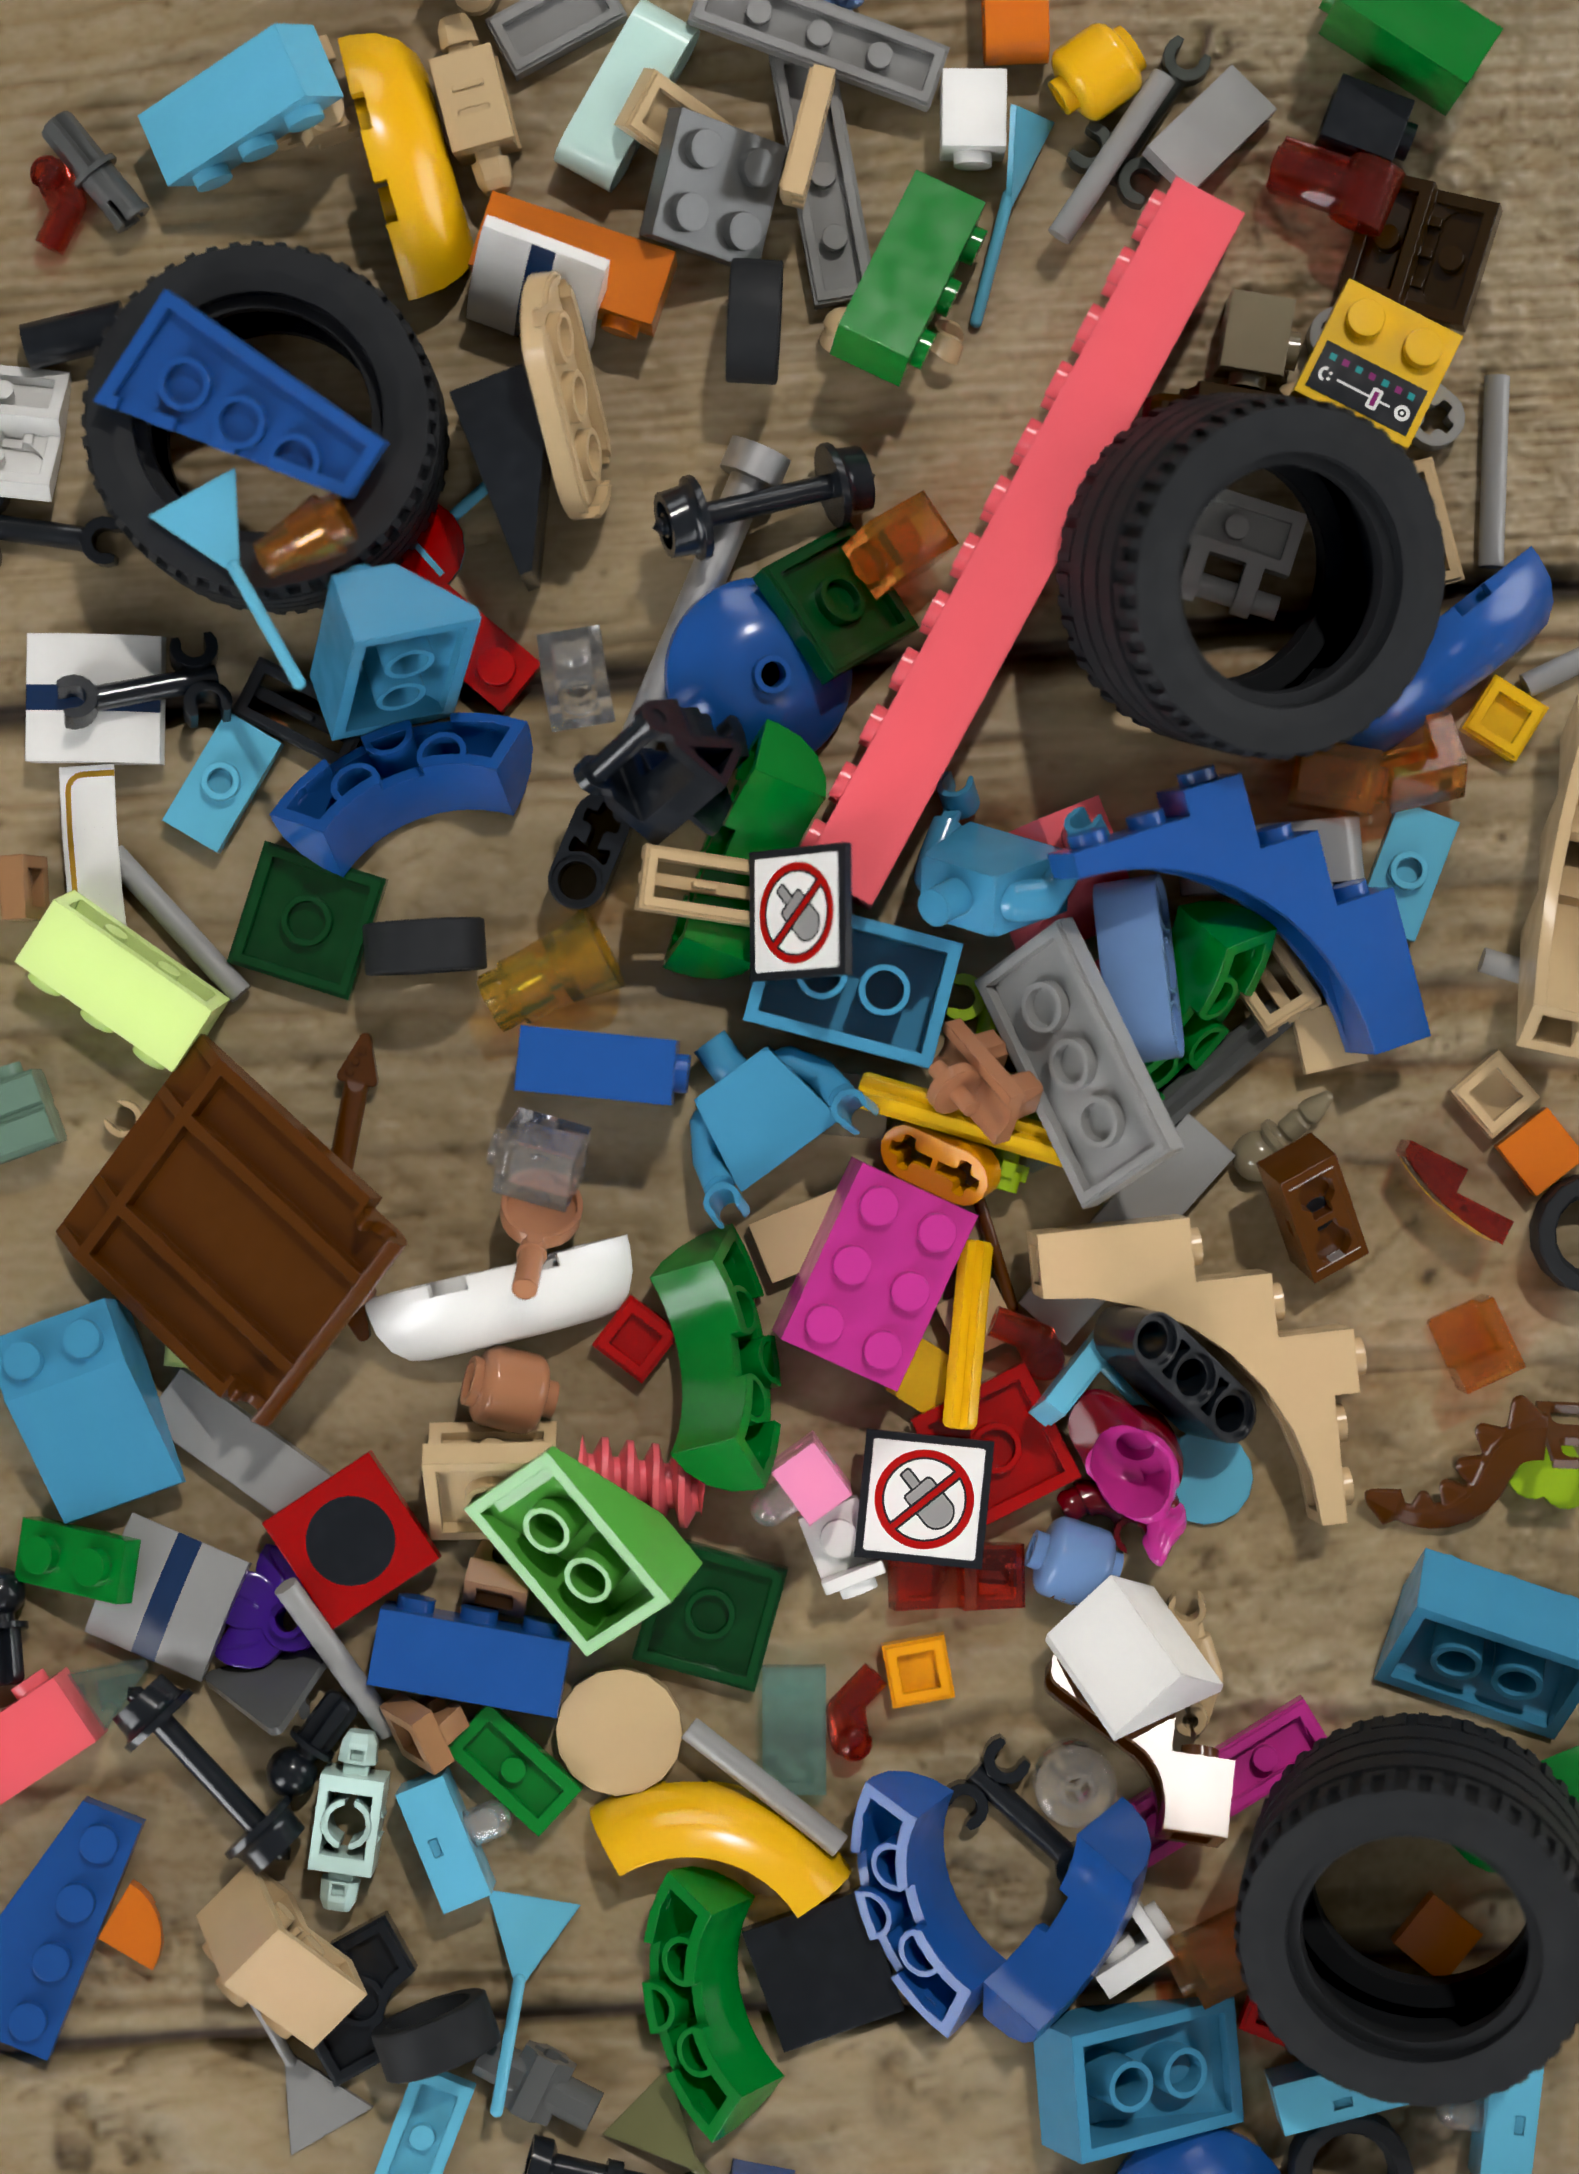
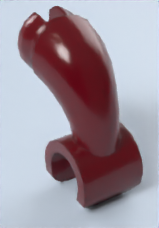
(1086, 1499)

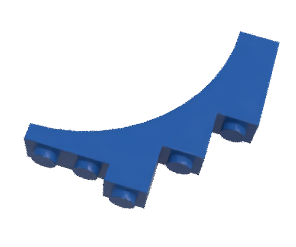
(1341, 932)

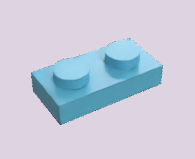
(426, 2125)

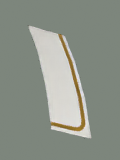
(92, 836)

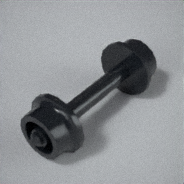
(840, 483)
(265, 1834)

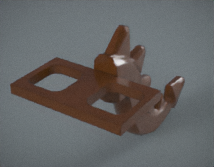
(1487, 1474)

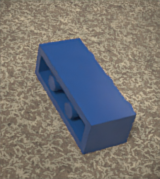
(470, 1655)

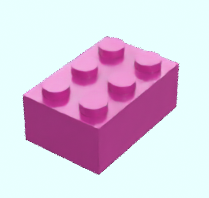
(874, 1274)

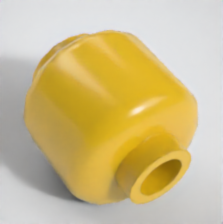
(1096, 71)

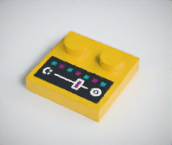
(1378, 361)

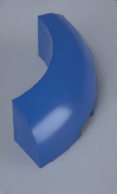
(1469, 646)
(403, 777)
(911, 1901)
(1062, 1959)

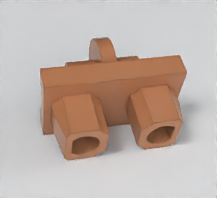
(973, 1079)

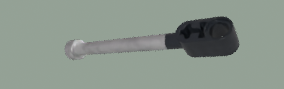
(750, 469)

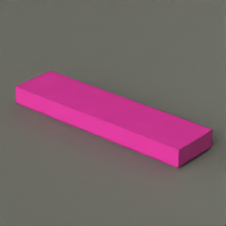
(1260, 1756)

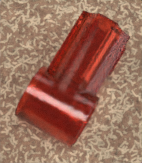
(1350, 189)

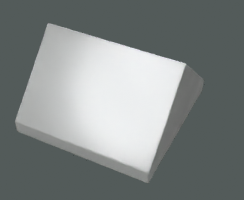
(1131, 1657)

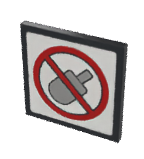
(800, 912)
(924, 1498)

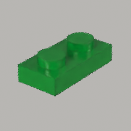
(77, 1560)
(515, 1768)

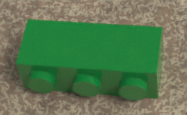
(910, 279)

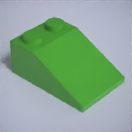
(584, 1547)

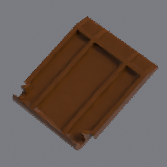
(232, 1232)

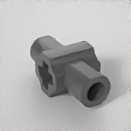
(542, 2085)

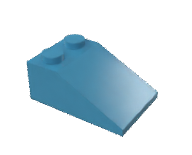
(88, 1409)
(1136, 2076)

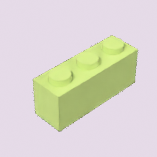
(120, 981)

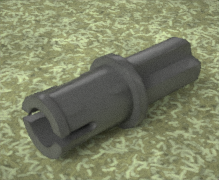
(94, 171)

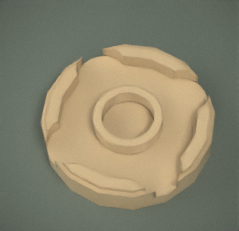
(619, 1731)

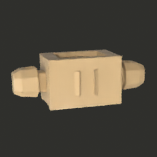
(475, 104)

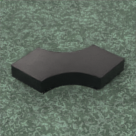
(382, 1965)

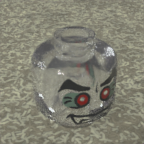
(1069, 1761)

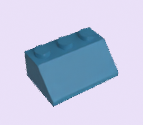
(389, 650)
(1485, 1644)

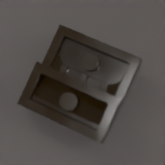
(1428, 252)

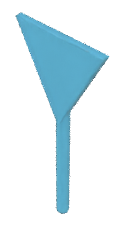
(1026, 140)
(210, 524)
(527, 1933)

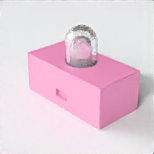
(804, 1481)

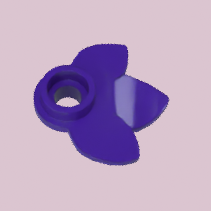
(257, 1617)

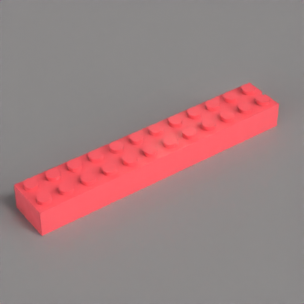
(1010, 564)

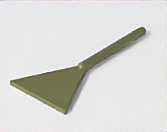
(658, 2126)

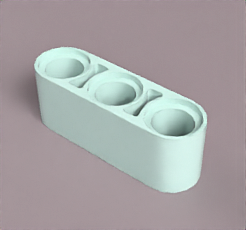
(591, 140)

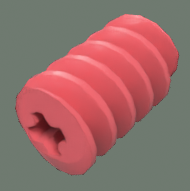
(650, 1480)

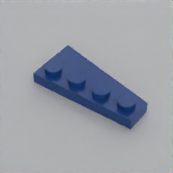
(224, 393)
(57, 1921)

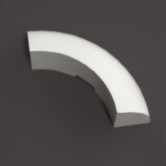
(483, 1312)

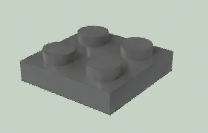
(712, 188)

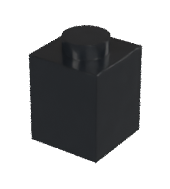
(1367, 121)

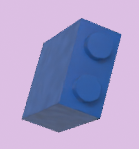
(601, 1065)

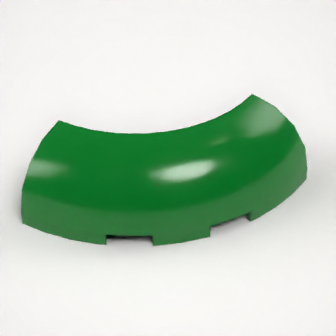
(770, 810)
(1217, 956)
(723, 1362)
(698, 2000)

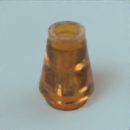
(307, 536)

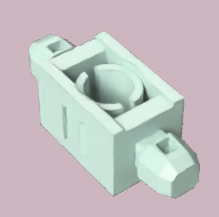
(344, 1862)

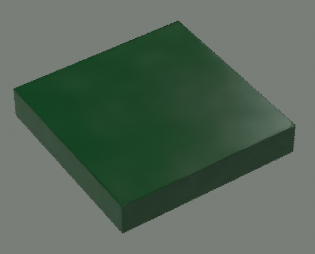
(830, 608)
(306, 922)
(717, 1620)

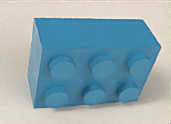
(886, 1006)

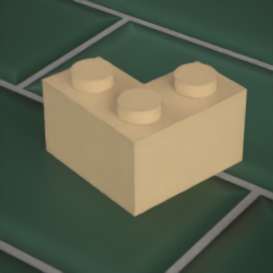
(276, 1960)

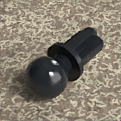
(11, 1651)
(294, 1768)

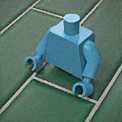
(986, 875)
(762, 1115)

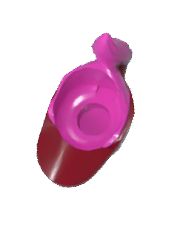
(1134, 1464)

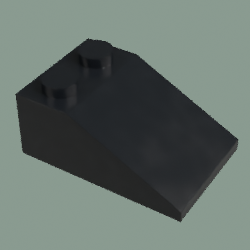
(512, 460)

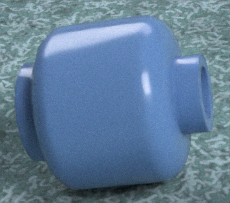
(1072, 1559)

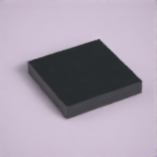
(821, 1971)

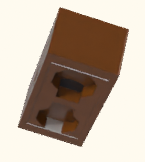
(1312, 1207)

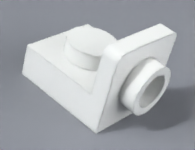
(832, 1549)
(1139, 1954)

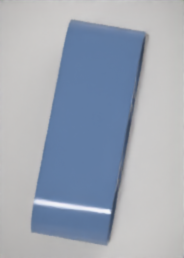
(1140, 963)

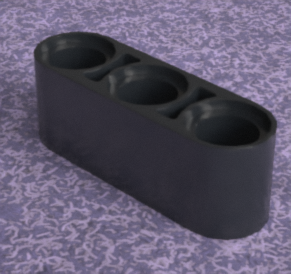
(1175, 1373)

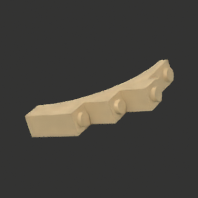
(1551, 931)
(1293, 1369)

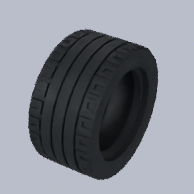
(304, 295)
(1370, 598)
(1390, 2029)

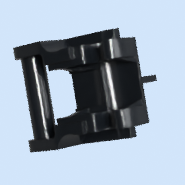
(664, 789)

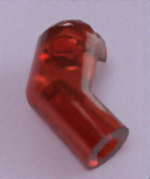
(63, 201)
(1034, 1341)
(848, 1717)

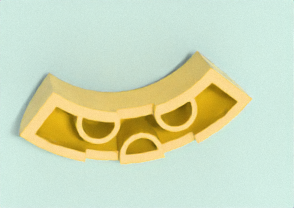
(411, 154)
(721, 1825)

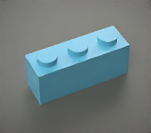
(241, 107)

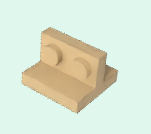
(466, 1462)

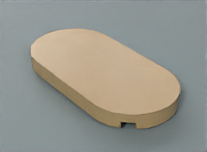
(565, 394)

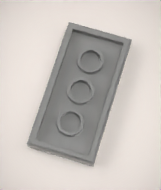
(1072, 1038)

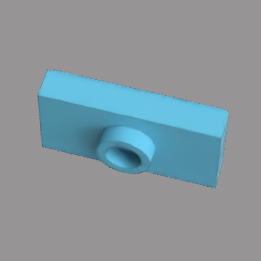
(223, 783)
(1412, 861)

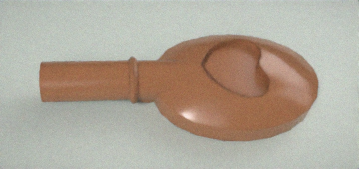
(536, 1231)

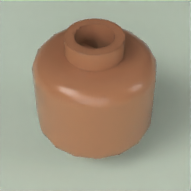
(509, 1389)

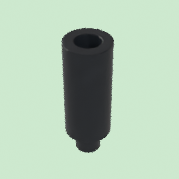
(66, 335)

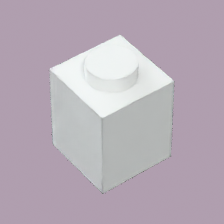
(973, 117)

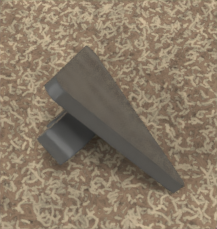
(271, 1693)

